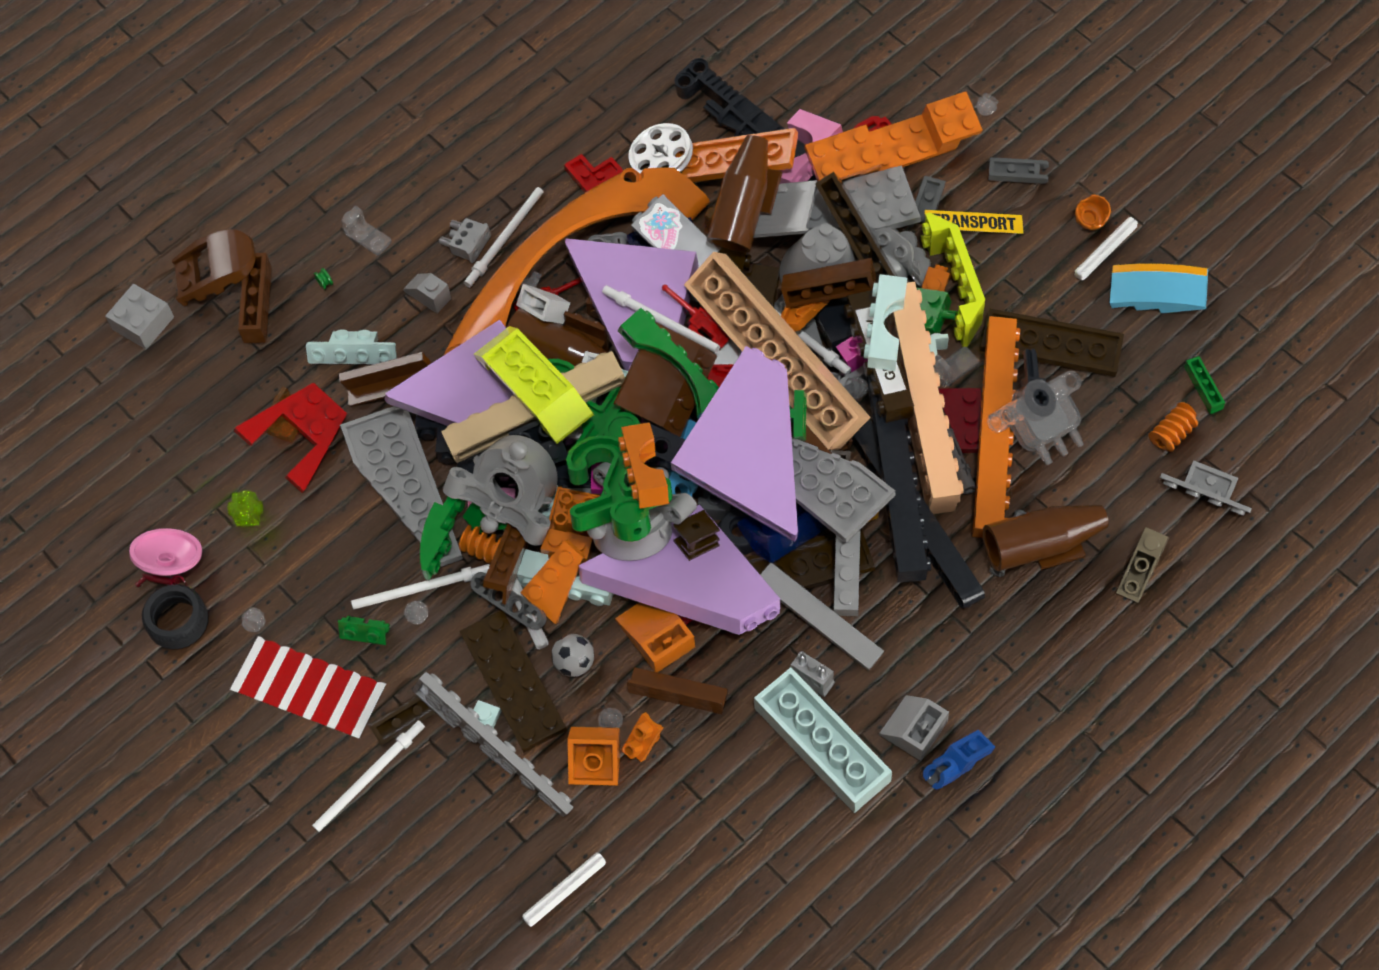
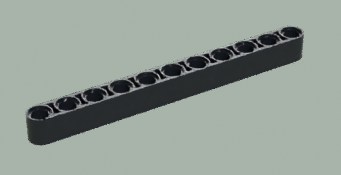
(941, 550)

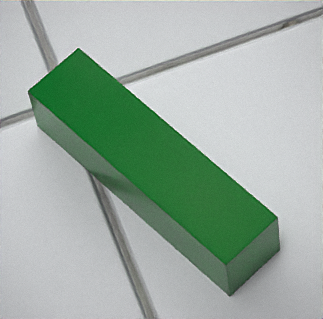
(1204, 385)

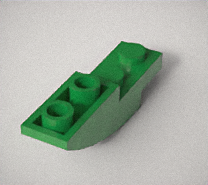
(435, 535)

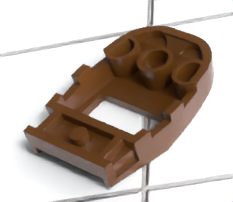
(230, 260)

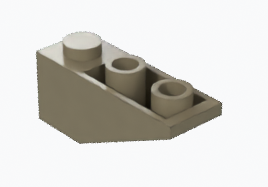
(1142, 564)

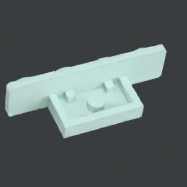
(351, 348)

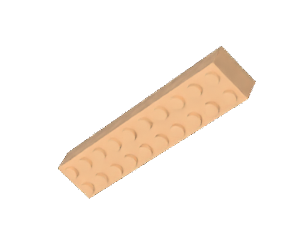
(756, 324)
(929, 424)

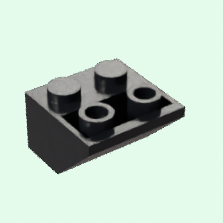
(535, 432)

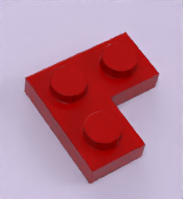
(588, 176)

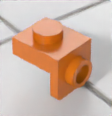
(936, 278)

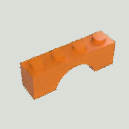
(648, 483)

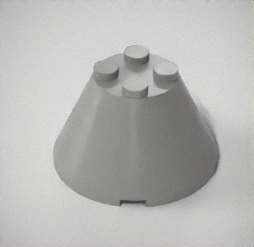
(817, 249)

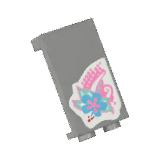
(669, 228)

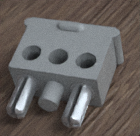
(468, 239)
(813, 673)

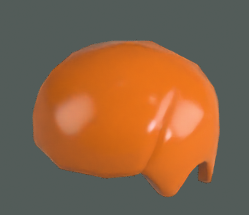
(1093, 212)

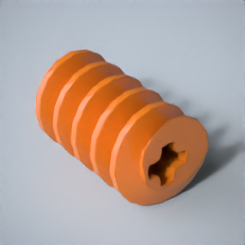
(1174, 427)
(478, 544)

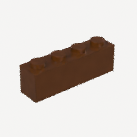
(828, 282)
(255, 301)

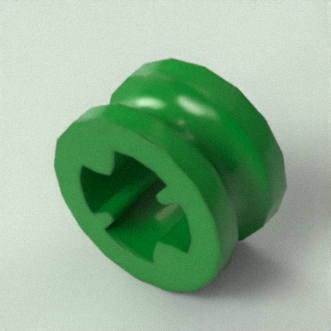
(323, 278)

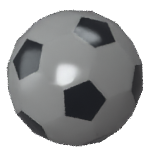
(572, 655)

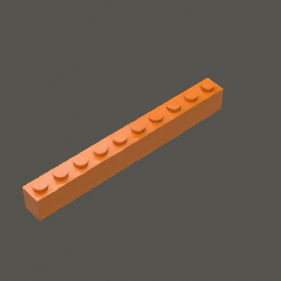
(994, 446)

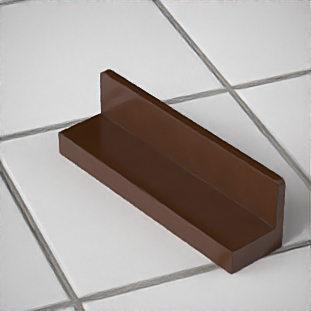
(374, 381)
(506, 562)
(677, 690)

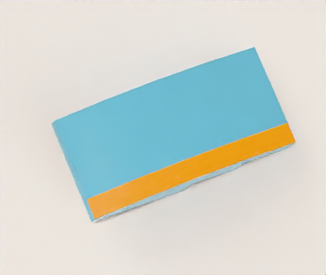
(1159, 287)

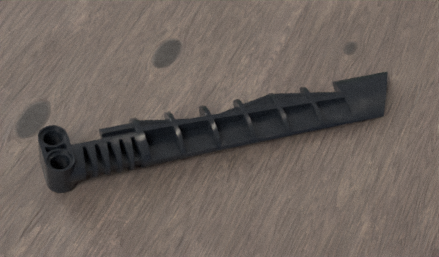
(726, 104)

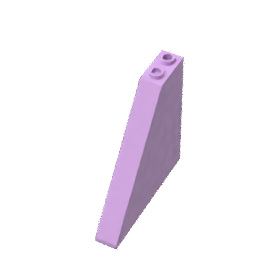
(637, 272)
(454, 385)
(746, 444)
(711, 588)

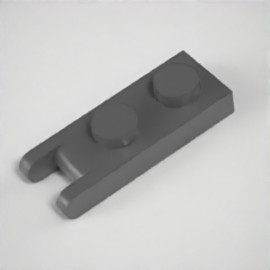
(1017, 170)
(929, 195)

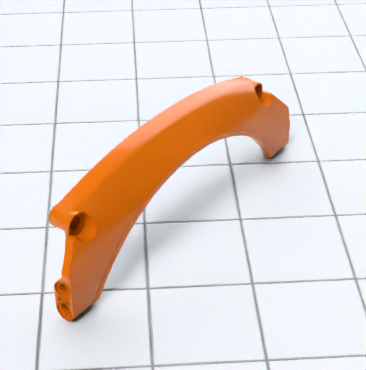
(605, 201)

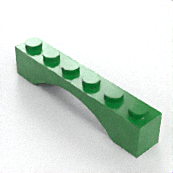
(646, 335)

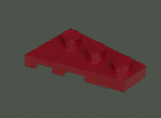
(964, 413)

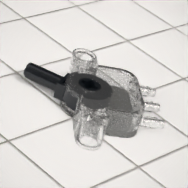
(1041, 410)

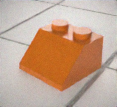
(593, 756)

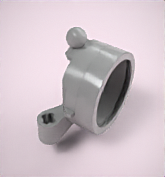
(531, 470)
(661, 525)

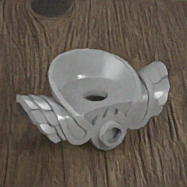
(903, 253)

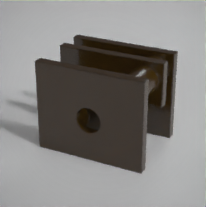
(697, 535)

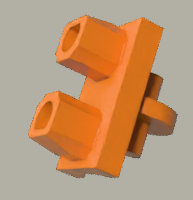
(642, 738)

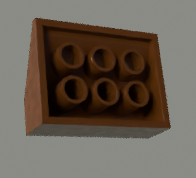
(658, 391)

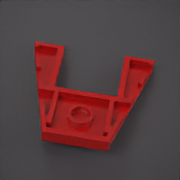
(312, 415)

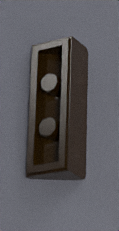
(400, 719)

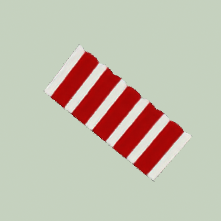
(308, 687)

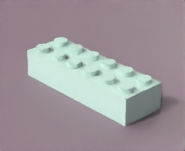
(822, 740)

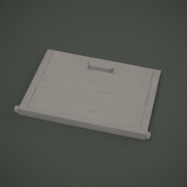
(790, 210)

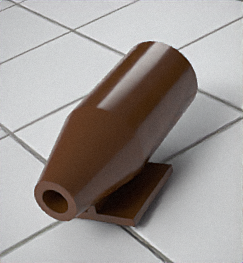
(744, 194)
(562, 341)
(1043, 536)

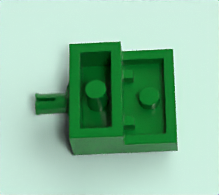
(936, 308)

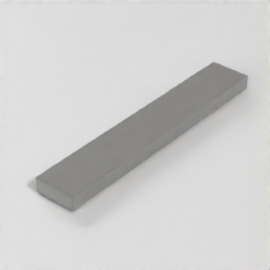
(822, 618)

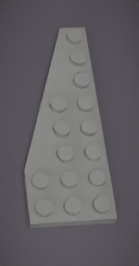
(881, 198)
(395, 465)
(837, 490)
(450, 709)

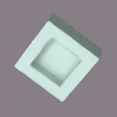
(487, 713)

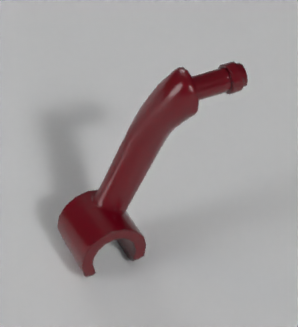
(160, 579)

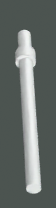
(480, 267)
(625, 300)
(830, 357)
(466, 574)
(404, 740)

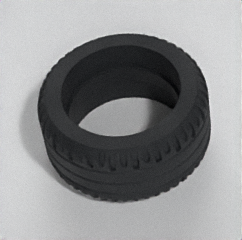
(166, 597)

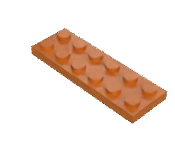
(713, 157)

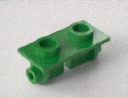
(357, 630)

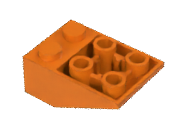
(561, 525)
(656, 634)

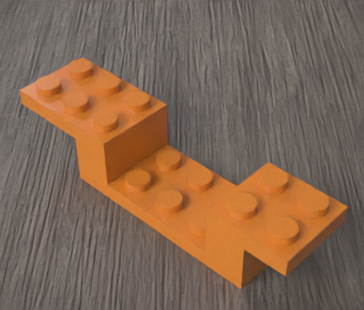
(898, 144)

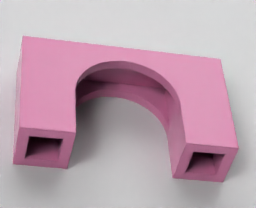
(809, 129)

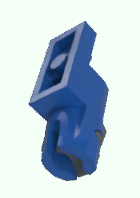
(957, 759)

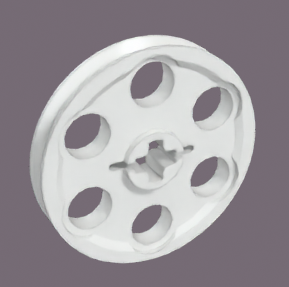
(662, 144)

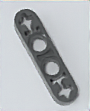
(521, 614)

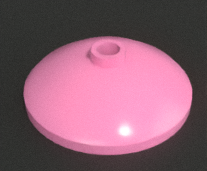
(165, 552)

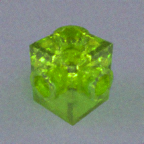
(245, 508)

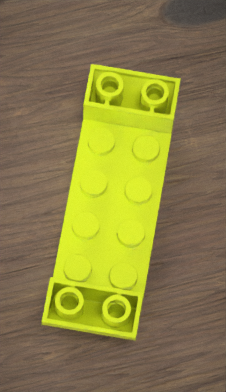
(945, 237)
(535, 382)

